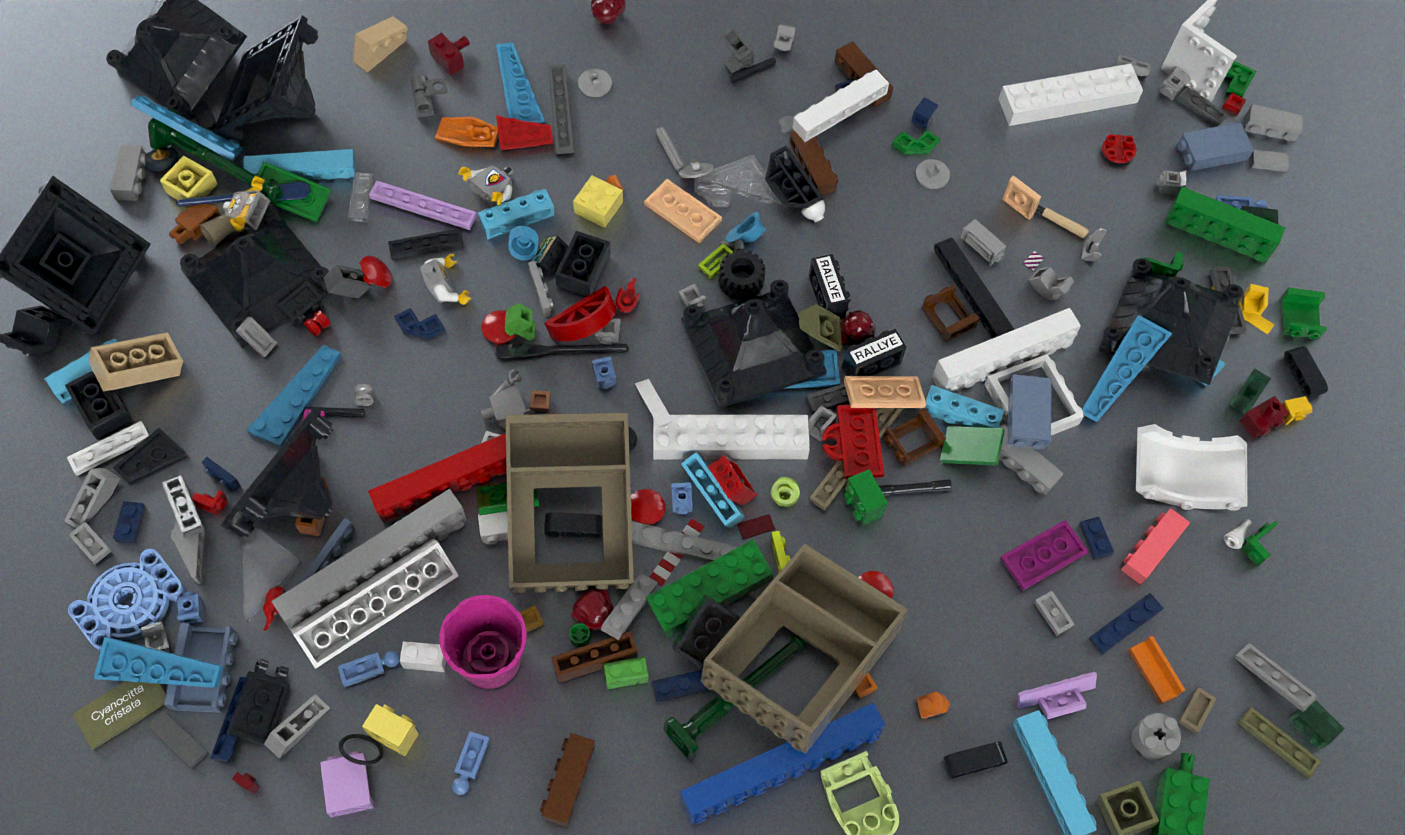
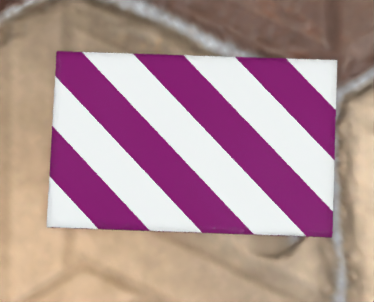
(1033, 260)

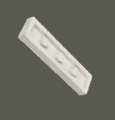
(108, 448)

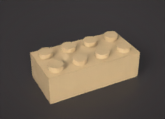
(135, 361)

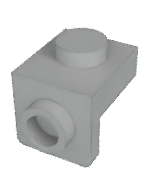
(784, 37)
(692, 297)
(610, 332)
(156, 636)

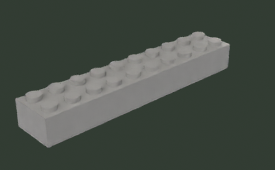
(428, 522)

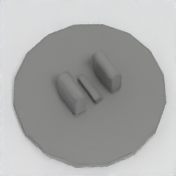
(595, 83)
(696, 169)
(932, 174)

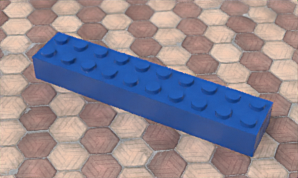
(779, 764)

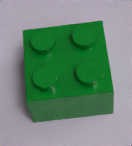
(865, 498)

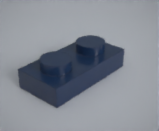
(225, 478)
(129, 522)
(1096, 537)

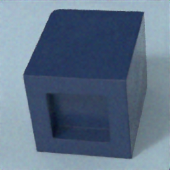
(924, 112)

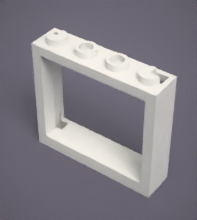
(1048, 365)

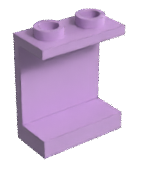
(345, 785)

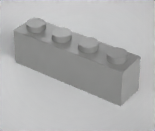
(1030, 465)

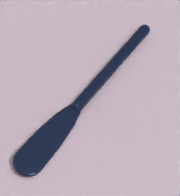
(291, 191)

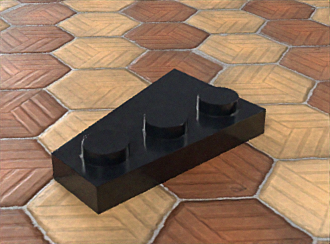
(149, 456)

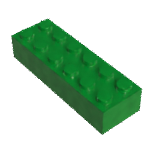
(1224, 224)
(721, 579)

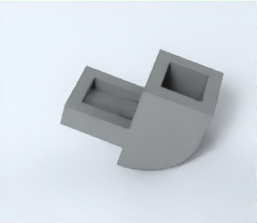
(1048, 284)

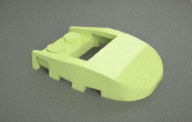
(871, 818)

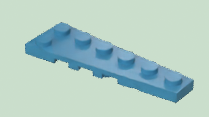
(224, 147)
(1132, 355)

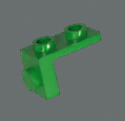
(1167, 269)
(1254, 549)

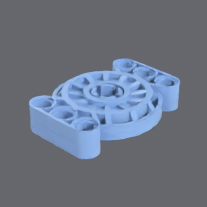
(114, 586)

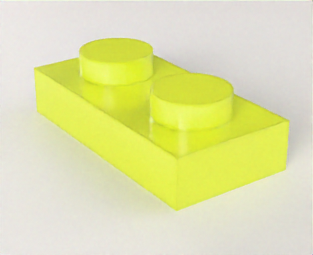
(778, 545)

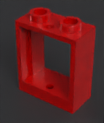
(729, 478)

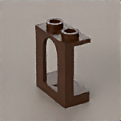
(948, 296)
(929, 427)

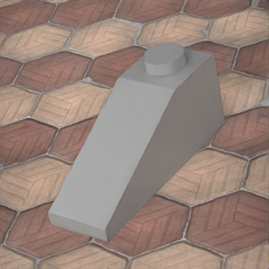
(92, 496)
(191, 551)
(296, 726)

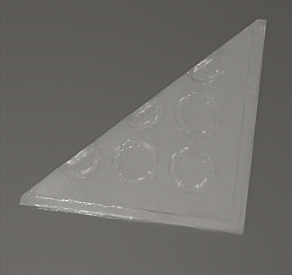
(744, 177)
(264, 567)

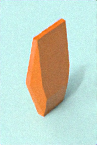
(467, 132)

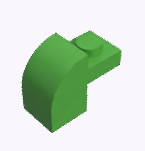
(520, 321)

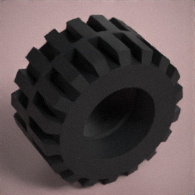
(744, 262)

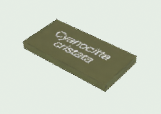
(118, 710)

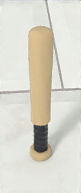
(1064, 222)

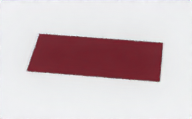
(756, 526)

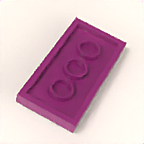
(1044, 555)

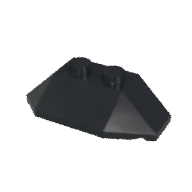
(790, 181)

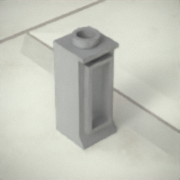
(983, 241)

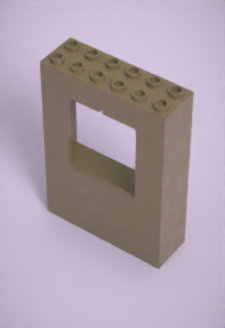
(568, 454)
(827, 610)

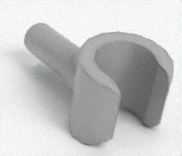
(737, 245)

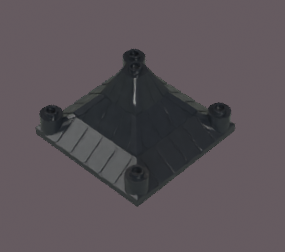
(178, 53)
(270, 81)
(71, 256)
(254, 274)
(1193, 314)
(752, 346)
(288, 483)

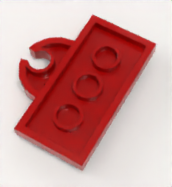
(856, 441)

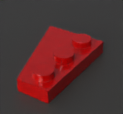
(522, 134)

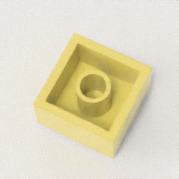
(188, 180)
(598, 201)
(390, 729)

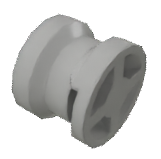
(363, 395)

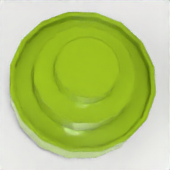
(785, 491)

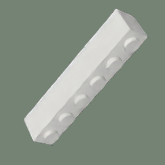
(840, 105)

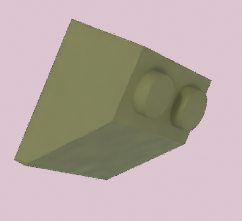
(821, 325)

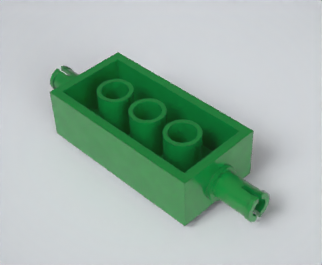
(1181, 800)

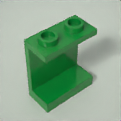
(1302, 313)

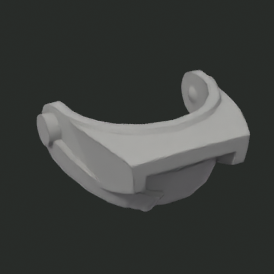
(1093, 240)

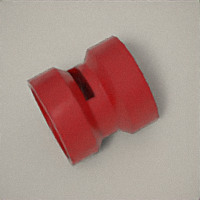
(317, 323)

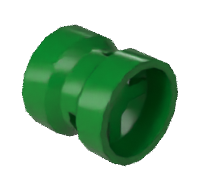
(576, 634)

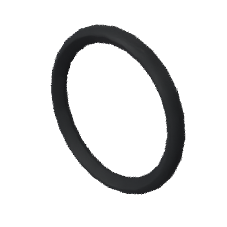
(356, 761)

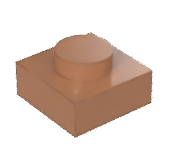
(540, 401)

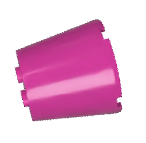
(481, 627)

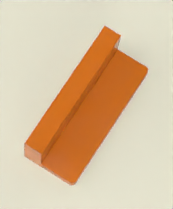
(1156, 670)

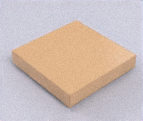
(1021, 197)

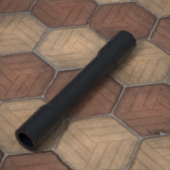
(934, 486)

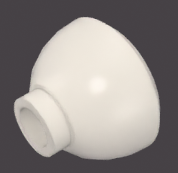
(815, 211)

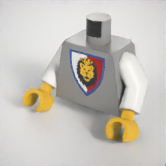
(490, 183)
(439, 281)

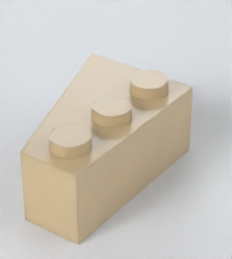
(378, 42)

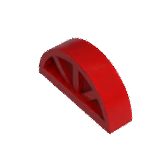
(583, 317)

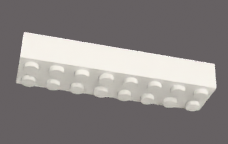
(1070, 94)
(1006, 351)
(732, 436)
(374, 602)

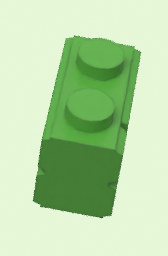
(626, 672)

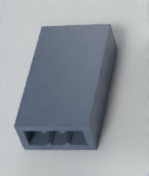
(1215, 146)
(1029, 411)

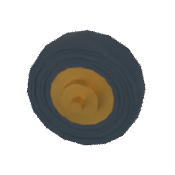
(161, 159)

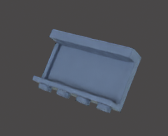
(207, 645)

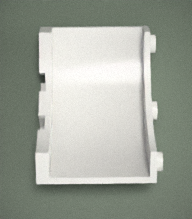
(1191, 470)

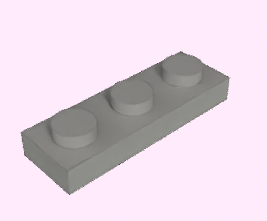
(541, 289)

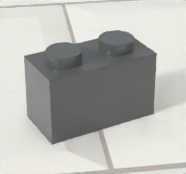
(346, 281)

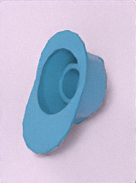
(748, 230)
(523, 242)

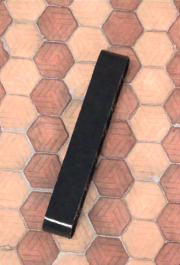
(972, 288)

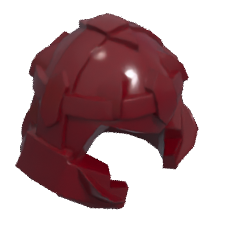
(607, 10)
(857, 326)
(592, 608)

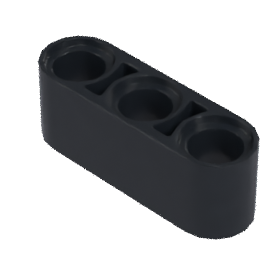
(1305, 372)
(573, 525)
(975, 759)

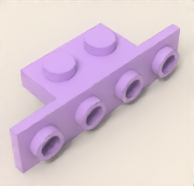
(1059, 697)

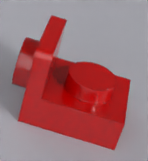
(209, 503)

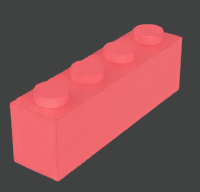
(1155, 546)

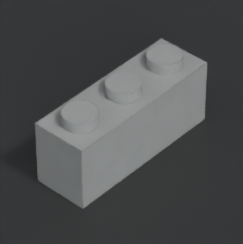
(1273, 122)
(128, 173)

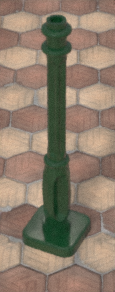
(162, 136)
(684, 734)

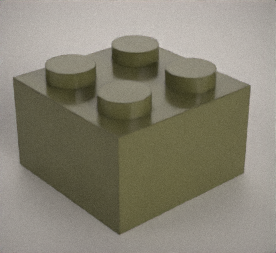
(1127, 810)

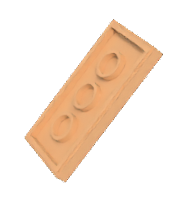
(683, 210)
(884, 392)

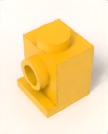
(1297, 409)

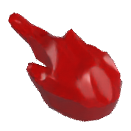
(626, 300)
(268, 607)

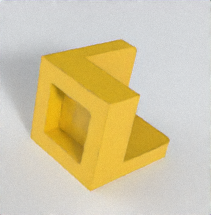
(1255, 299)

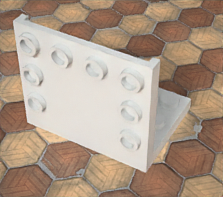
(1199, 54)

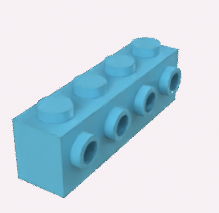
(516, 213)
(961, 409)

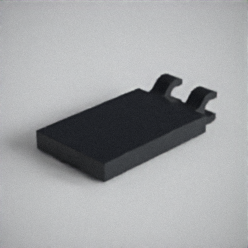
(259, 704)

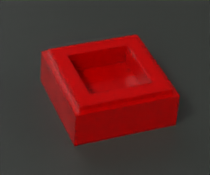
(1234, 103)

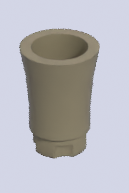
(217, 229)

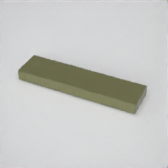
(1279, 742)

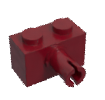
(448, 53)
(1264, 417)

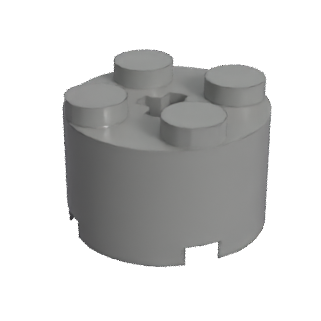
(1159, 746)

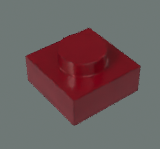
(246, 781)

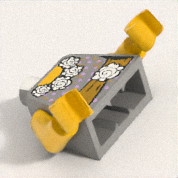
(247, 207)

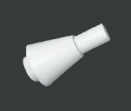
(1236, 537)

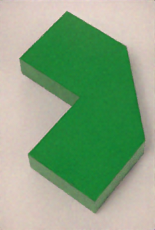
(922, 145)

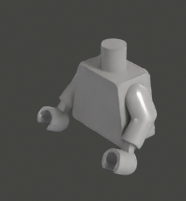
(506, 401)

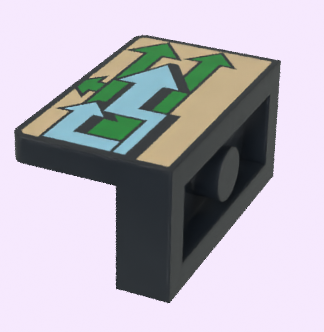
(550, 254)

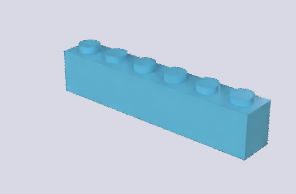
(308, 164)
(1053, 774)

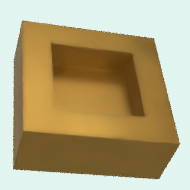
(531, 618)

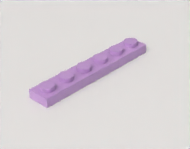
(423, 205)

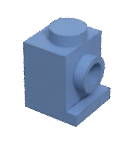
(604, 372)
(678, 491)
(194, 613)

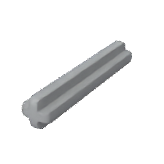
(670, 148)

